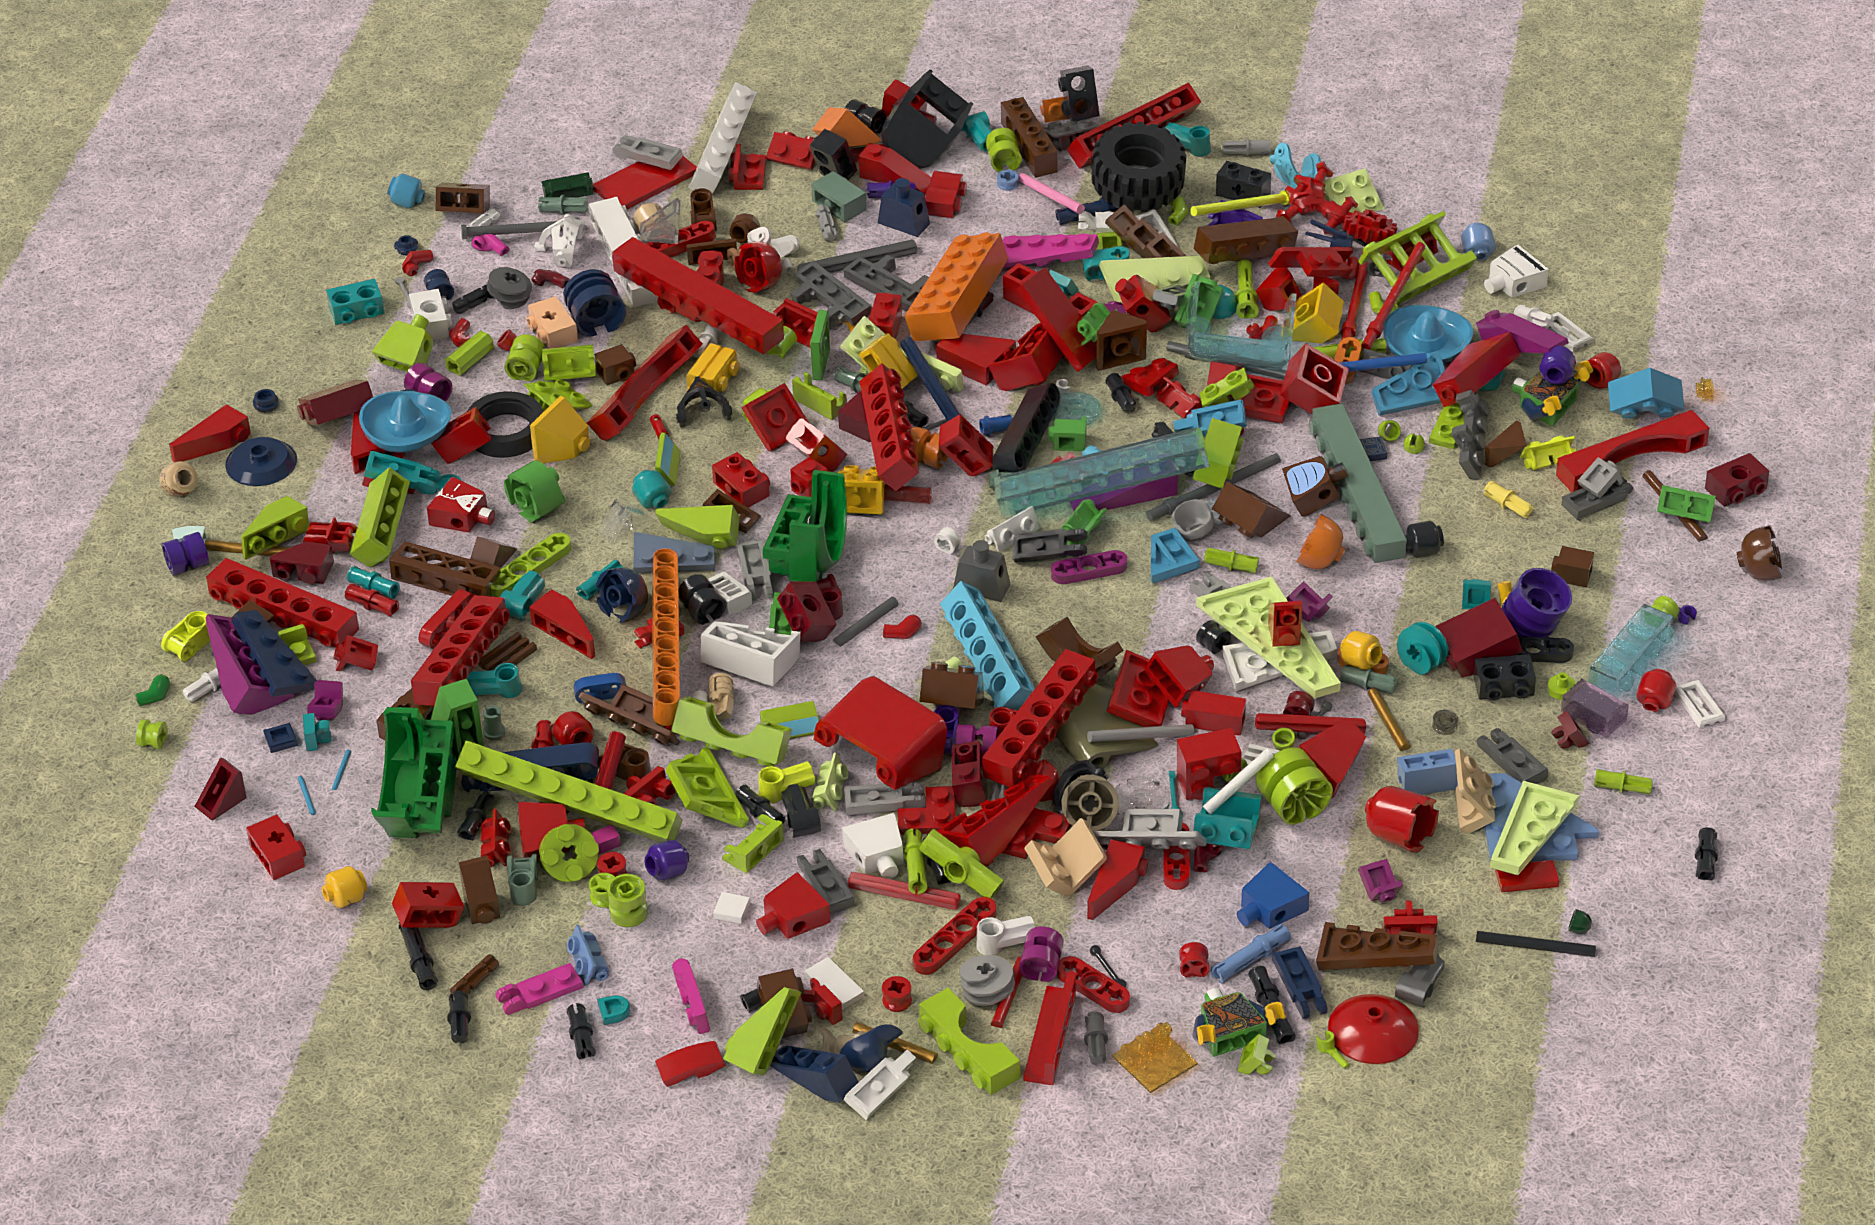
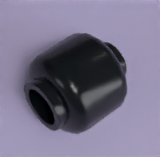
(1424, 539)

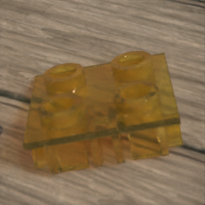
(1154, 1057)

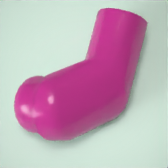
(489, 242)

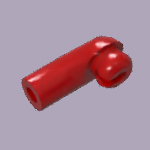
(413, 259)
(457, 333)

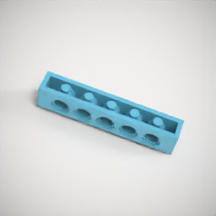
(987, 646)

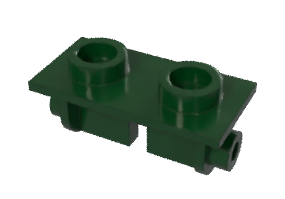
(570, 186)

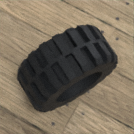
(1138, 146)

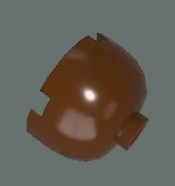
(1759, 553)

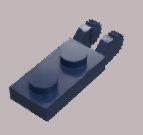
(1299, 980)

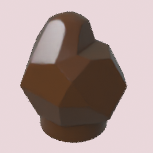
(742, 226)

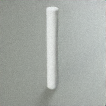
(1238, 781)

